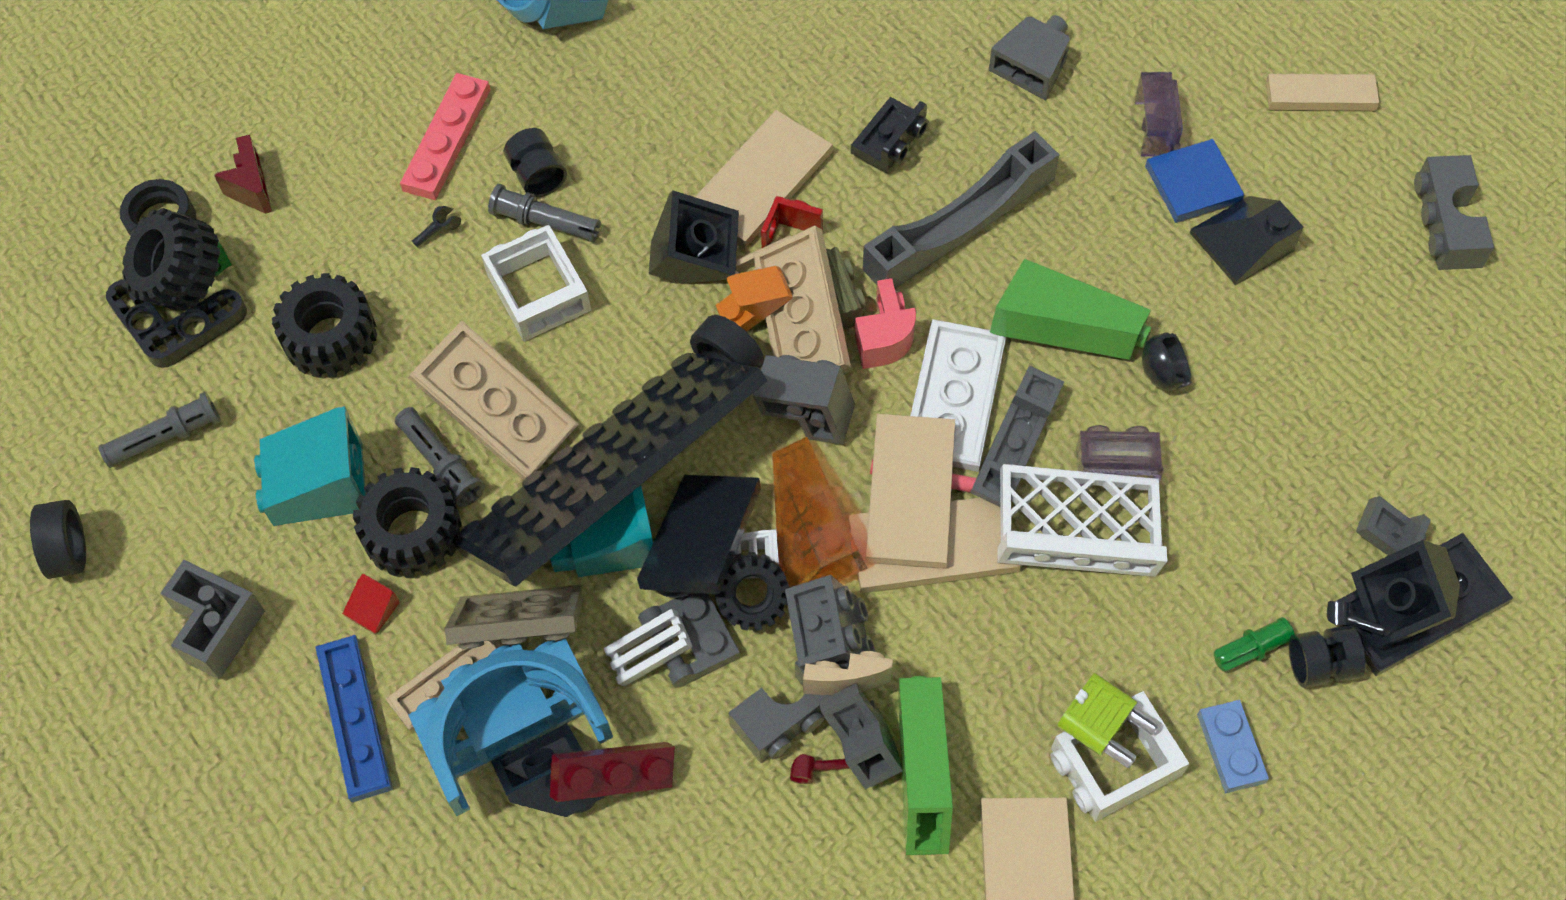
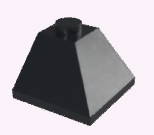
(1249, 236)
(694, 241)
(1408, 591)
(527, 773)

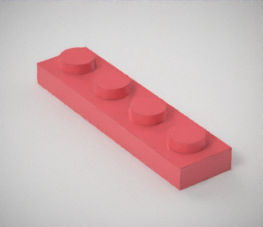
(445, 136)

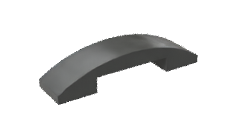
(1018, 431)

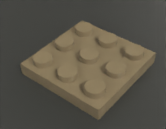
(514, 616)

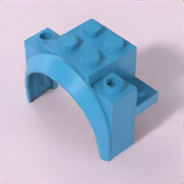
(502, 709)

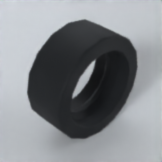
(149, 194)
(726, 341)
(58, 539)

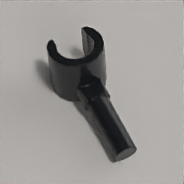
(439, 222)
(1340, 614)

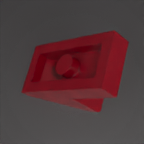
(247, 180)

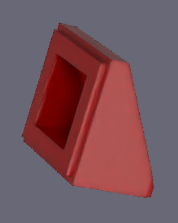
(370, 604)

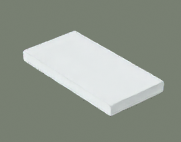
(960, 384)

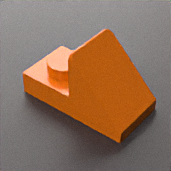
(754, 296)

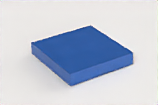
(1194, 180)

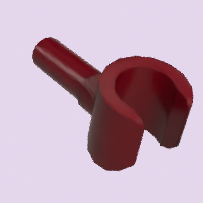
(804, 766)

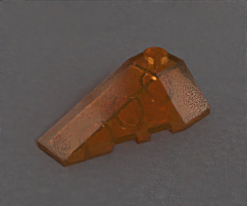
(809, 521)

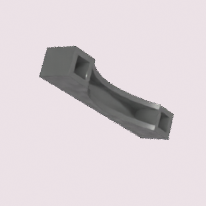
(914, 246)

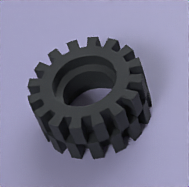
(758, 614)

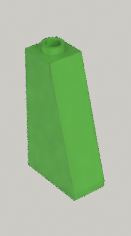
(1069, 314)
(924, 766)

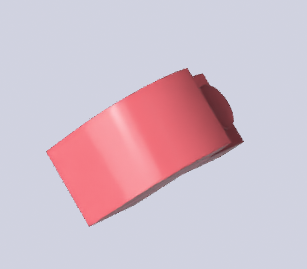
(886, 335)

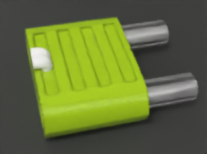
(1099, 715)

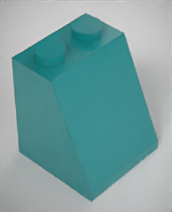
(311, 470)

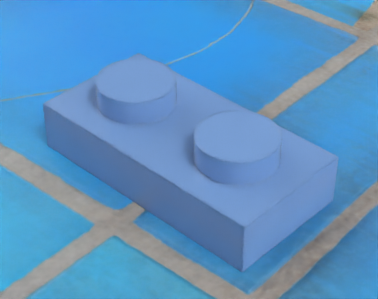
(1232, 746)

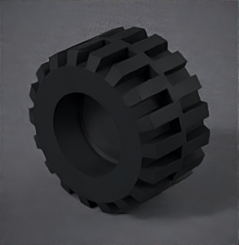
(170, 260)
(317, 301)
(399, 495)

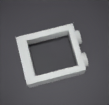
(551, 309)
(1087, 794)

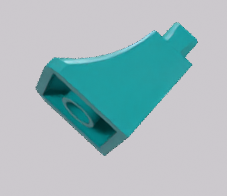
(612, 543)

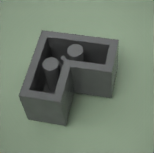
(807, 393)
(218, 616)

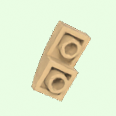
(867, 670)

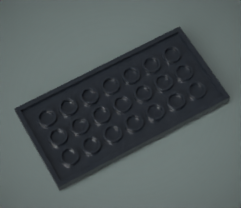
(606, 465)

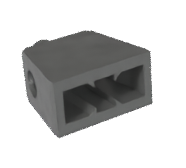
(1032, 54)

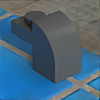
(863, 735)

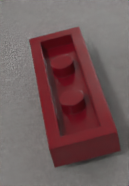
(611, 771)

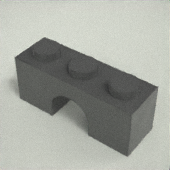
(1454, 237)
(770, 726)

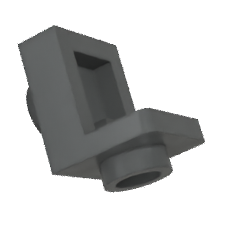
(1390, 528)

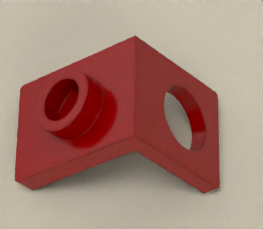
(792, 214)

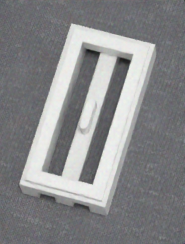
(645, 631)

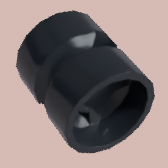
(535, 162)
(1333, 655)

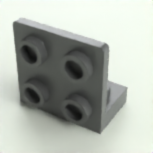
(827, 621)

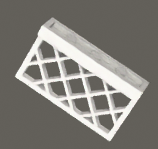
(1087, 551)

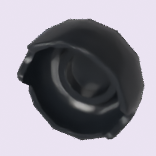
(1166, 362)

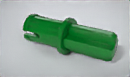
(1253, 645)

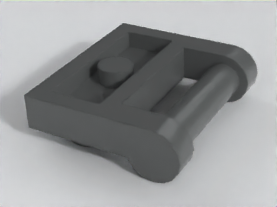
(707, 632)

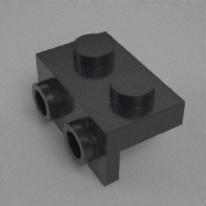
(890, 134)

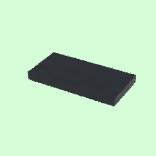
(700, 534)
(1478, 597)

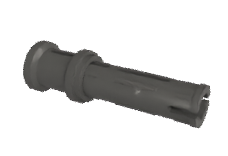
(528, 209)
(176, 423)
(446, 466)

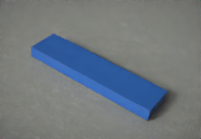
(353, 719)

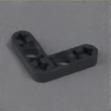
(163, 333)

